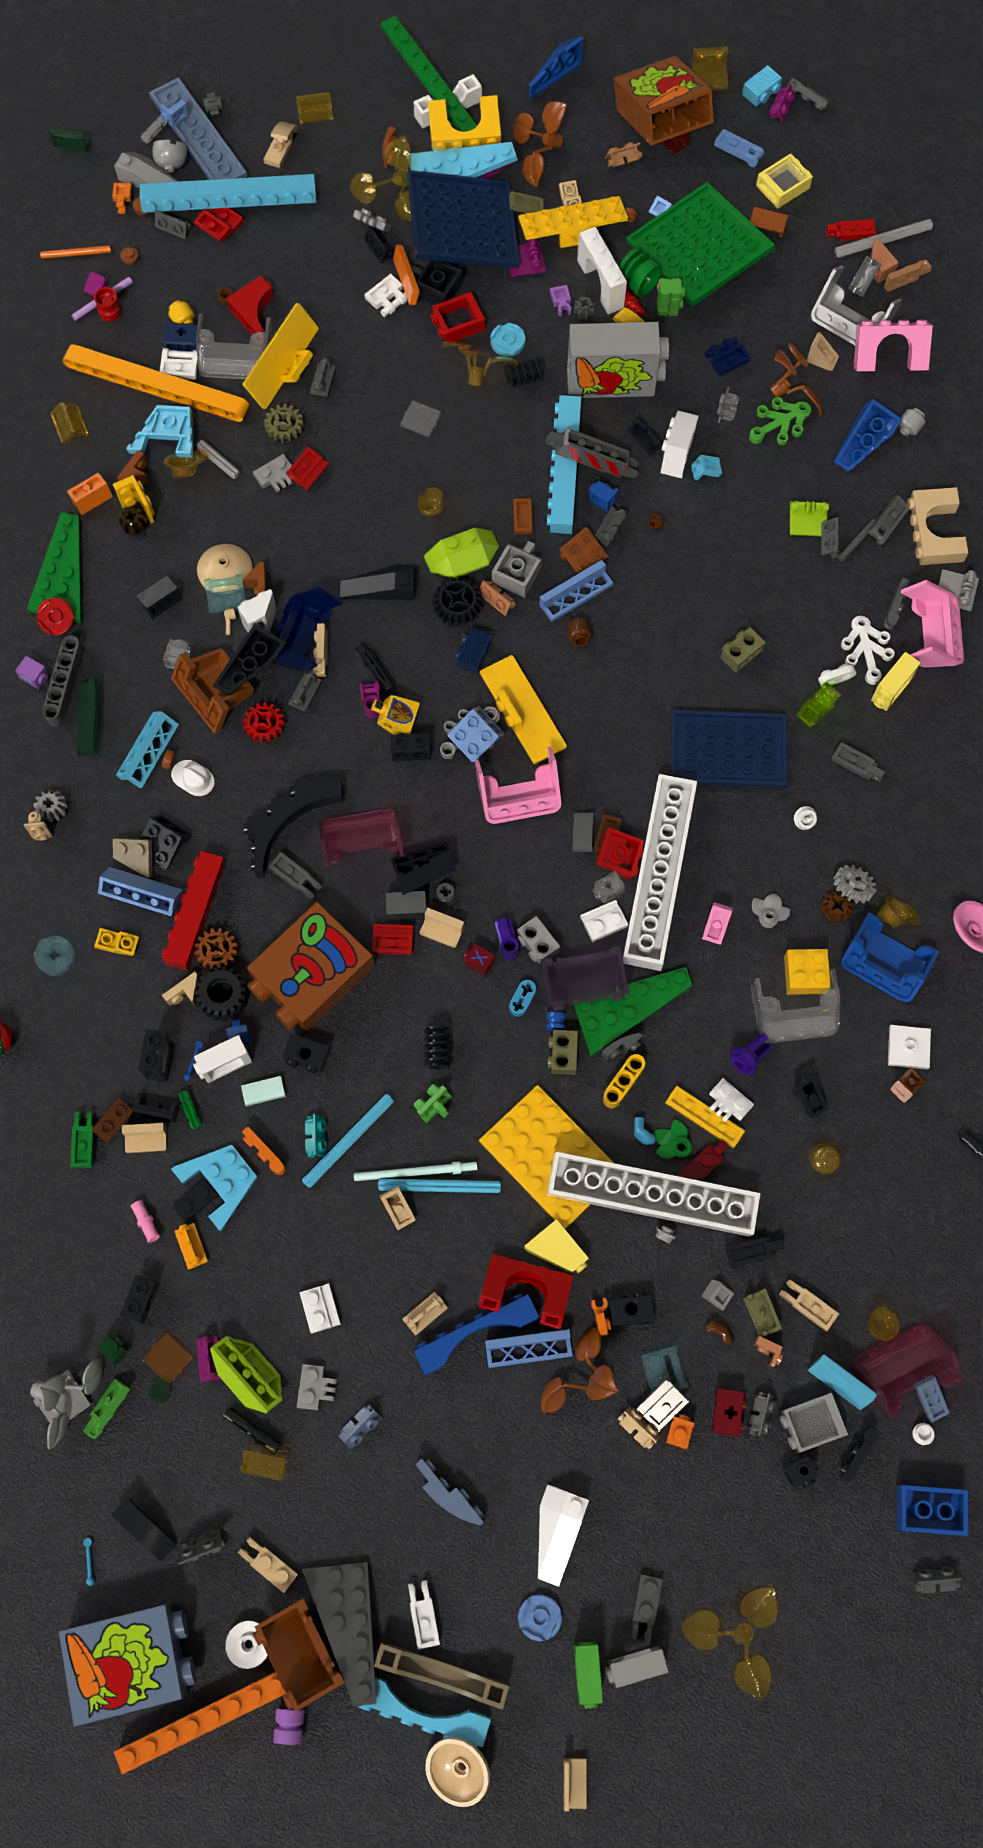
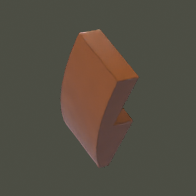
(389, 137)

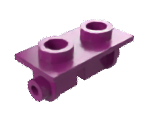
(782, 103)
(206, 1364)

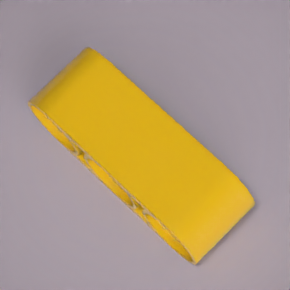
(627, 1072)

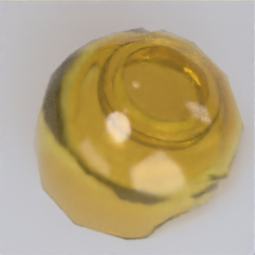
(431, 502)
(824, 1158)
(883, 1324)

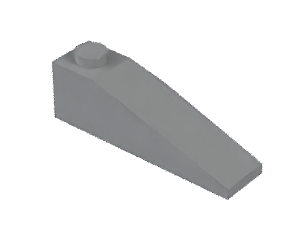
(140, 169)

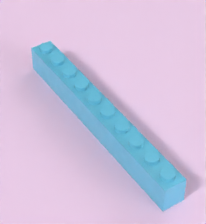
(227, 193)

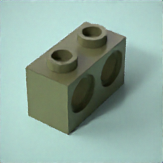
(745, 652)
(567, 1052)

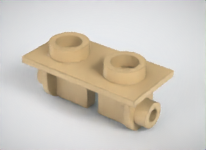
(37, 828)
(425, 1313)
(634, 1420)

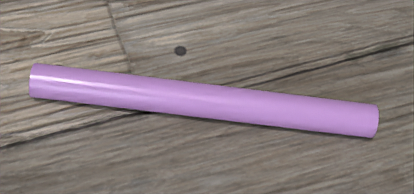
(90, 306)

